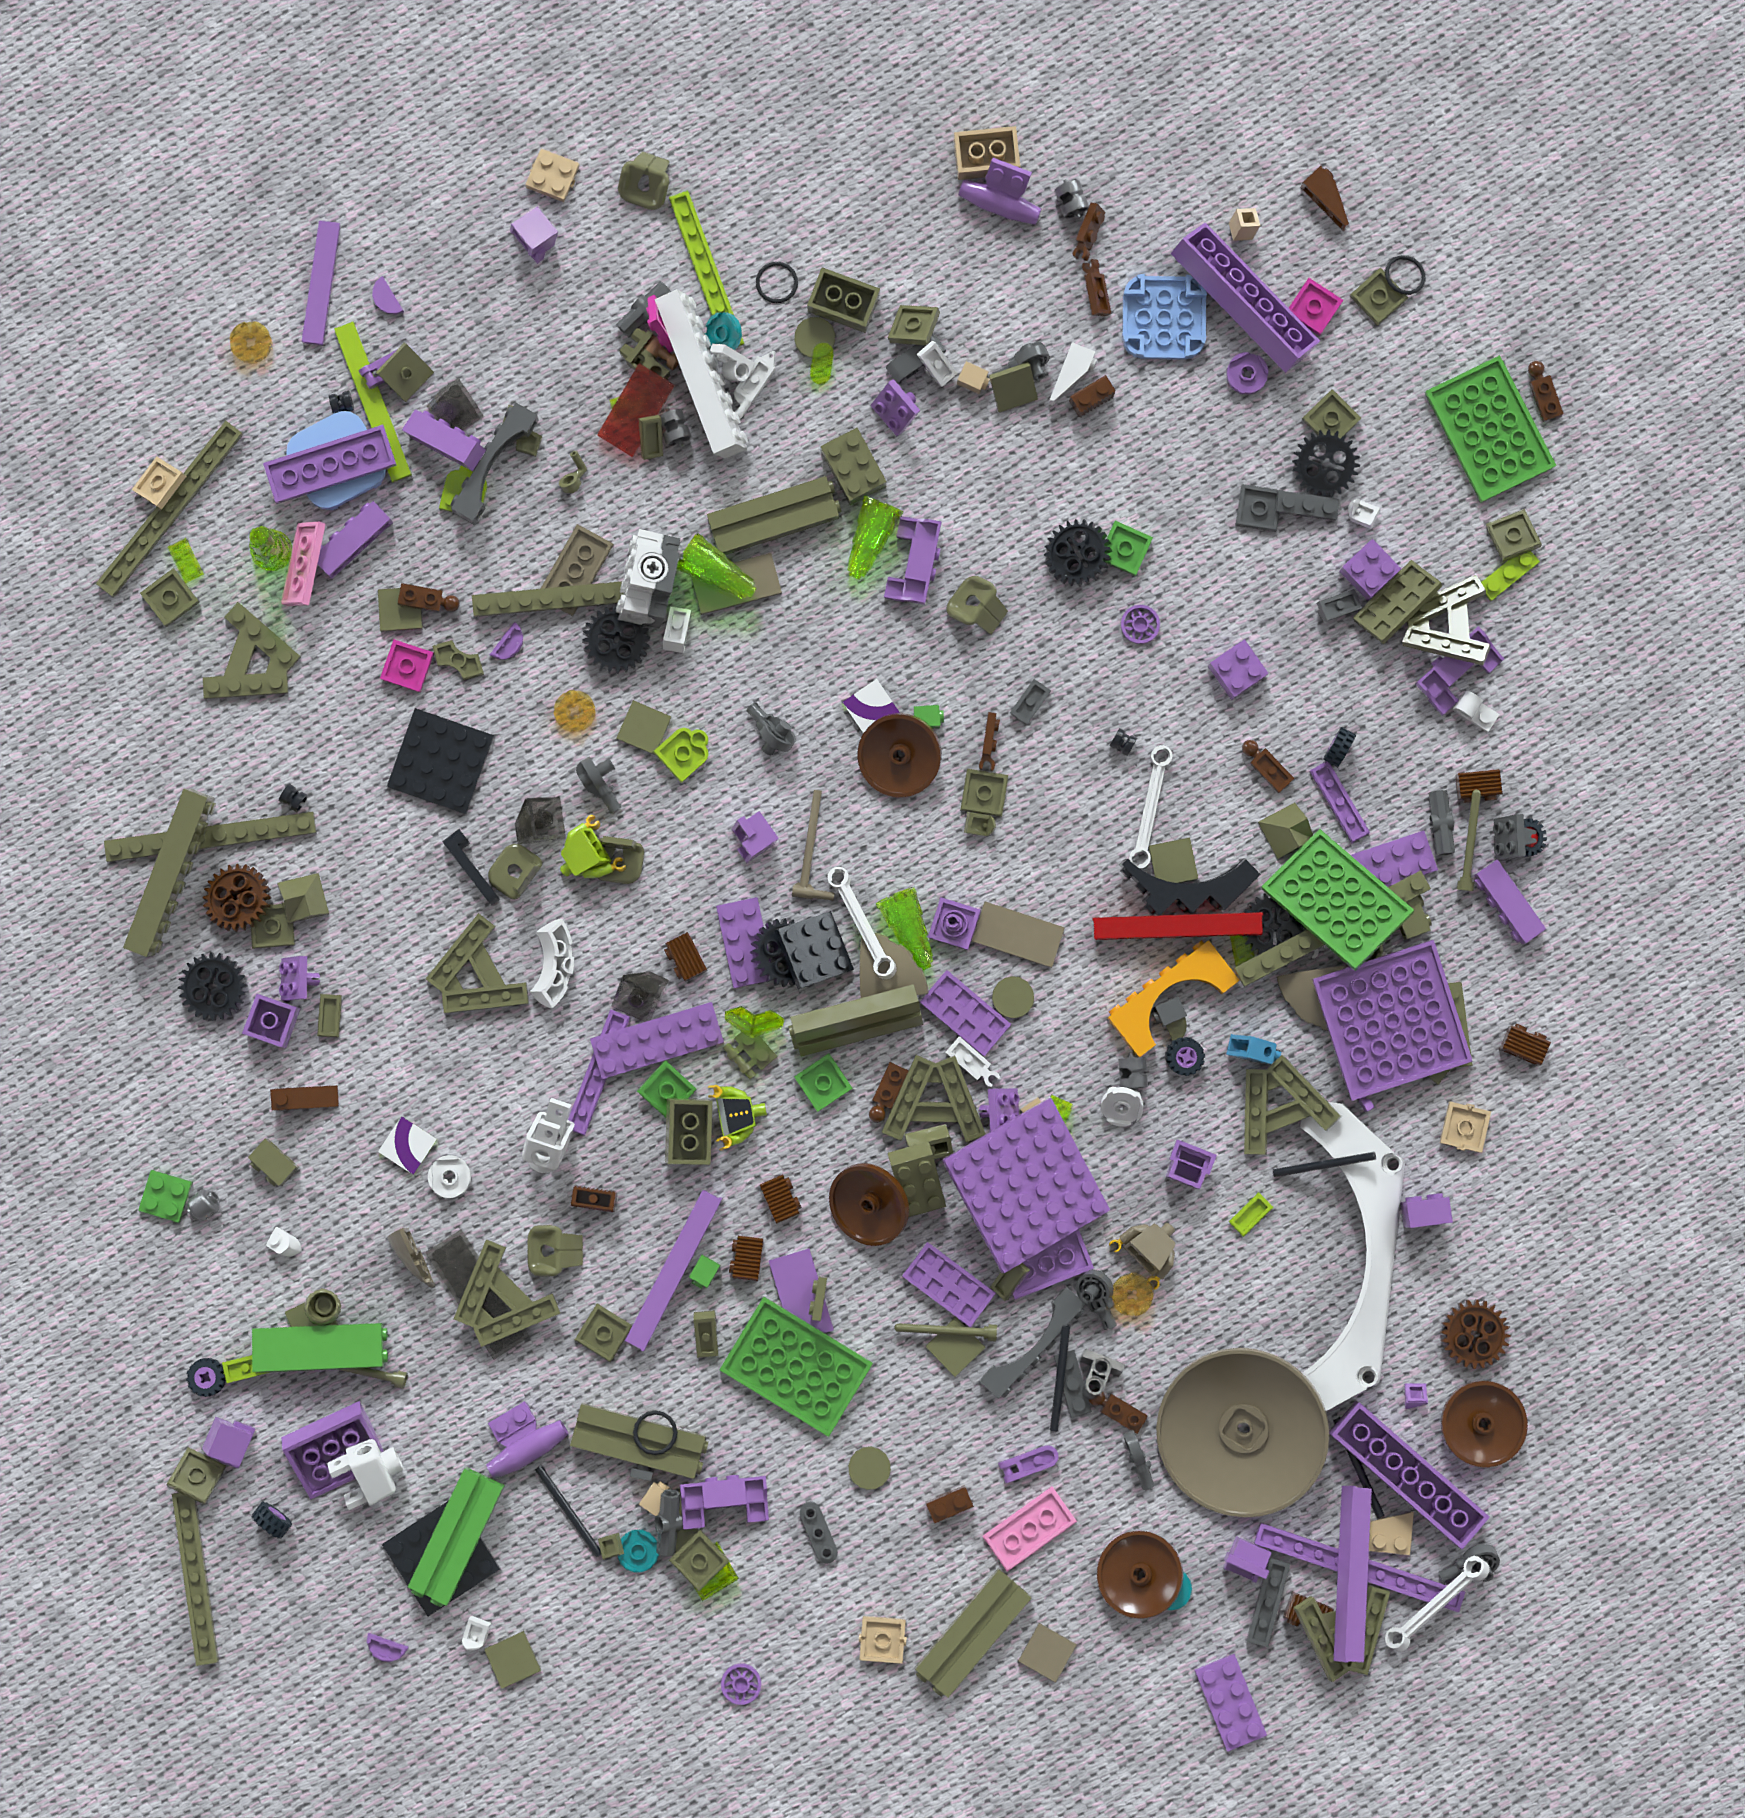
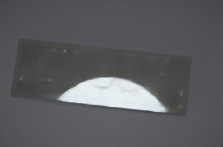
(455, 1262)

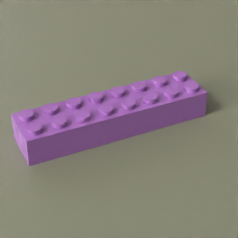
(1245, 297)
(1408, 1475)

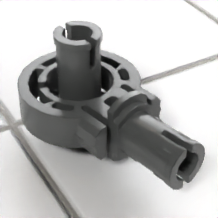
(1035, 354)
(773, 730)
(592, 780)
(1097, 1295)
(1482, 1551)

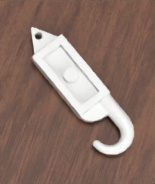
(749, 389)

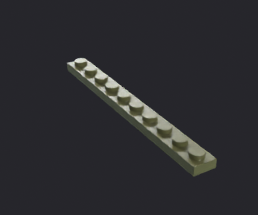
(161, 520)
(216, 836)
(1306, 942)

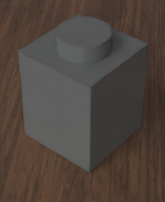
(1169, 1012)

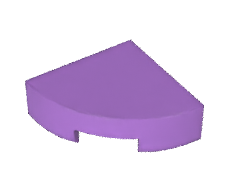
(1366, 1104)

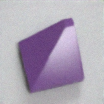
(1415, 1395)

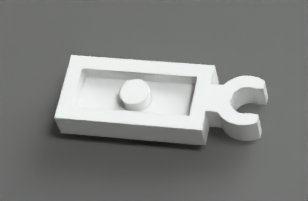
(971, 1060)

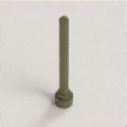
(1466, 882)
(988, 1332)
(397, 1378)

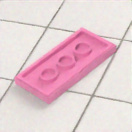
(303, 564)
(1029, 1528)

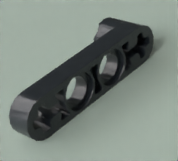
(455, 844)

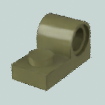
(705, 1333)

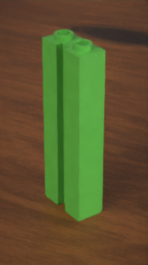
(319, 1347)
(455, 1537)

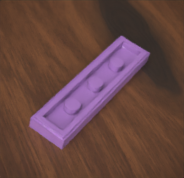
(1339, 801)

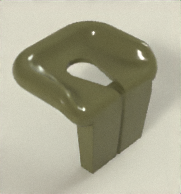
(631, 174)
(986, 614)
(632, 855)
(507, 884)
(566, 1250)

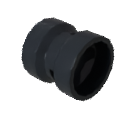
(345, 399)
(1119, 739)
(292, 797)

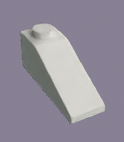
(1074, 369)

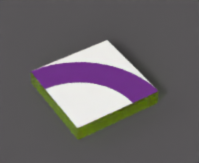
(869, 705)
(407, 1145)

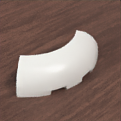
(557, 963)

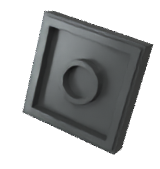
(1257, 508)

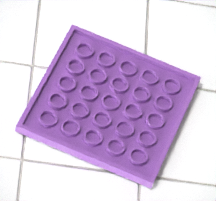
(1392, 1020)
(1026, 1185)

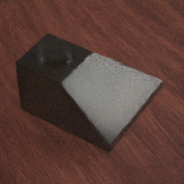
(455, 406)
(540, 821)
(640, 994)

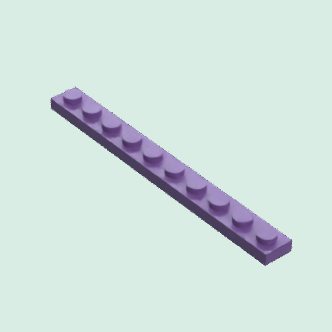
(1377, 1572)

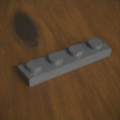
(1268, 1603)

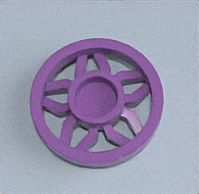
(1140, 624)
(741, 1683)

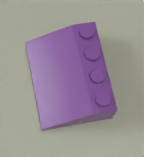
(324, 1441)

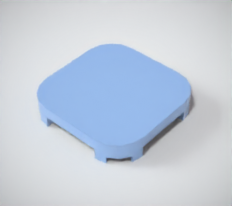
(1164, 317)
(327, 430)

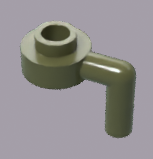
(571, 482)

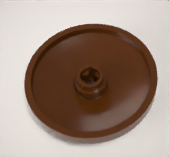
(885, 768)
(868, 1204)
(1504, 1426)
(1120, 1568)

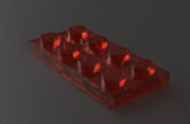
(640, 398)

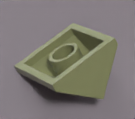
(1286, 830)
(303, 898)

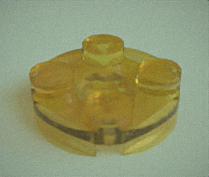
(253, 353)
(572, 699)
(1144, 1293)

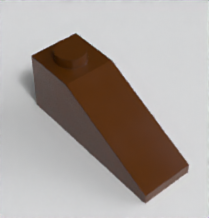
(1324, 192)
(304, 1098)

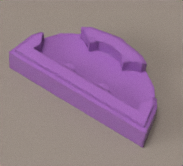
(385, 298)
(509, 644)
(385, 1649)

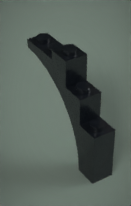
(1161, 894)

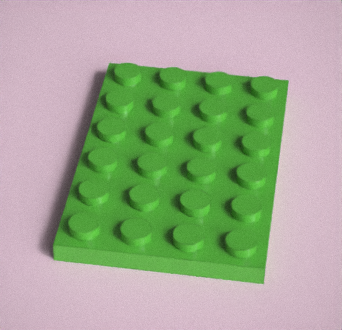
(1490, 429)
(1337, 899)
(796, 1366)

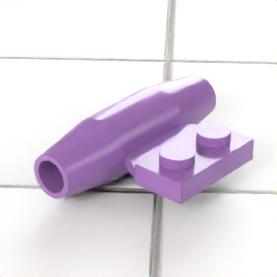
(1002, 192)
(522, 1439)

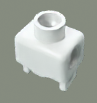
(543, 1149)
(372, 1471)

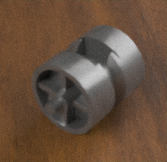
(1071, 198)
(675, 430)
(1133, 1072)

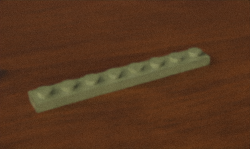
(546, 599)
(195, 1579)

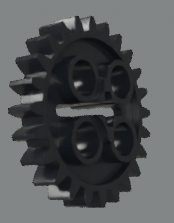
(1332, 444)
(1061, 563)
(612, 658)
(1292, 926)
(768, 968)
(194, 982)

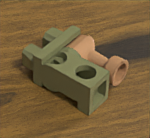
(646, 353)

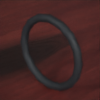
(1405, 292)
(782, 299)
(660, 1413)

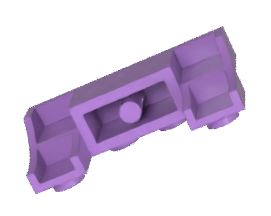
(919, 570)
(1448, 670)
(722, 1494)

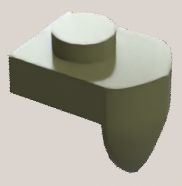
(979, 824)

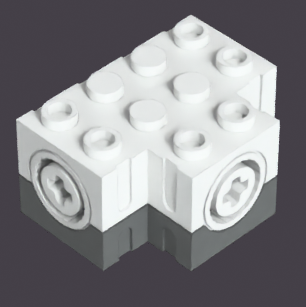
(648, 578)

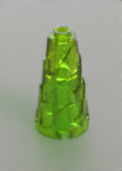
(874, 527)
(269, 548)
(712, 567)
(904, 917)

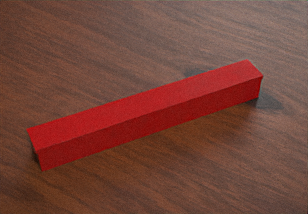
(1178, 926)

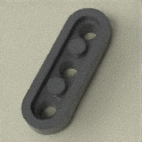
(815, 1522)

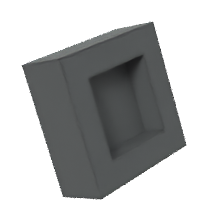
(642, 1472)

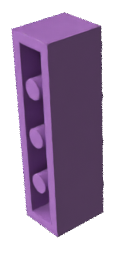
(443, 439)
(352, 538)
(1509, 902)

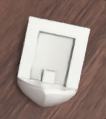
(1363, 513)
(284, 1243)
(475, 1633)

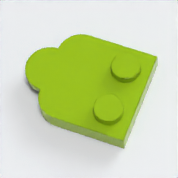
(453, 487)
(683, 752)

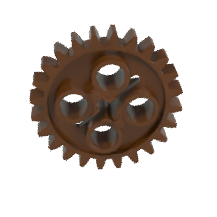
(244, 913)
(1493, 1340)

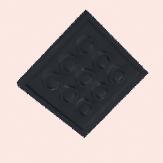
(440, 761)
(410, 1544)

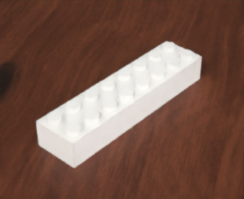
(701, 374)

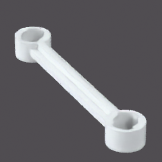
(1150, 806)
(862, 923)
(1437, 1604)

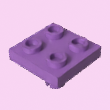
(895, 407)
(954, 923)
(295, 978)
(1002, 1106)

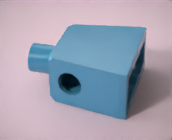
(1257, 1051)

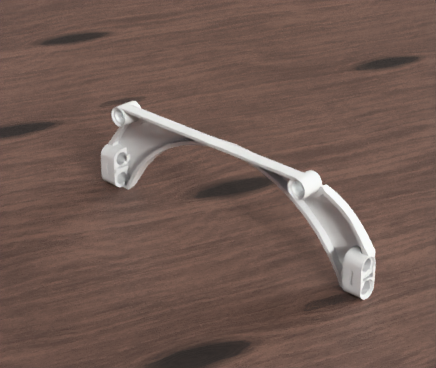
(1379, 1198)

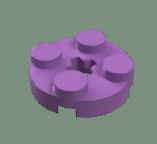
(1250, 362)

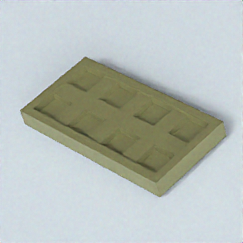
(1397, 601)

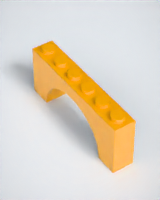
(1201, 965)

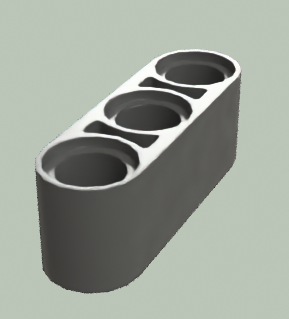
(909, 362)

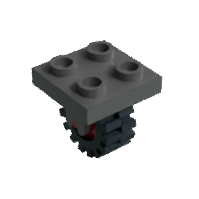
(1517, 837)

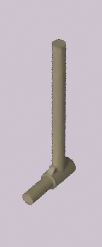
(803, 889)

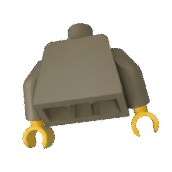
(1151, 1248)

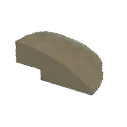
(906, 973)
(1301, 994)
(410, 1255)

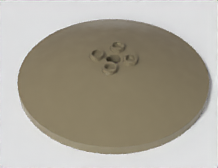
(1234, 1469)

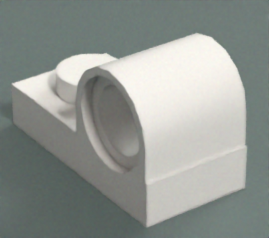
(936, 364)
(735, 366)
(676, 630)
(1472, 709)

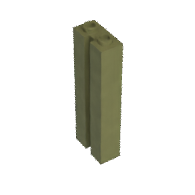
(774, 515)
(855, 1020)
(612, 1435)
(972, 1633)

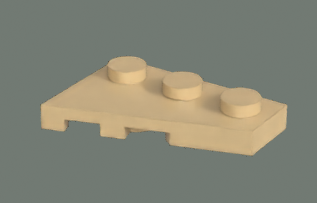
(1392, 1534)

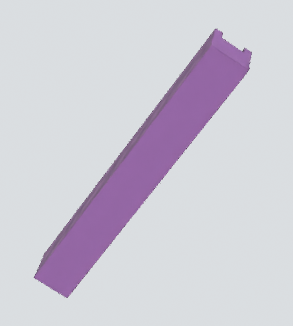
(673, 1270)
(1352, 1574)

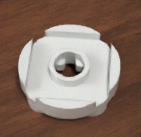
(1124, 1096)
(441, 1168)

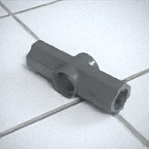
(638, 314)
(1442, 822)
(668, 1522)

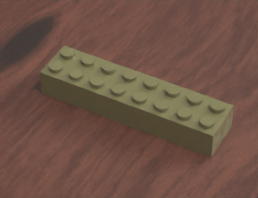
(169, 873)

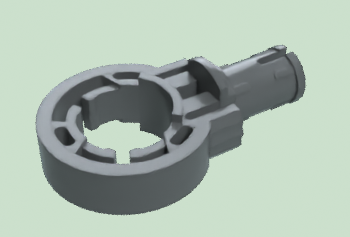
(1137, 1456)

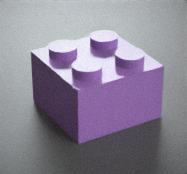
(1370, 569)
(1238, 669)
(271, 1021)
(1426, 1212)

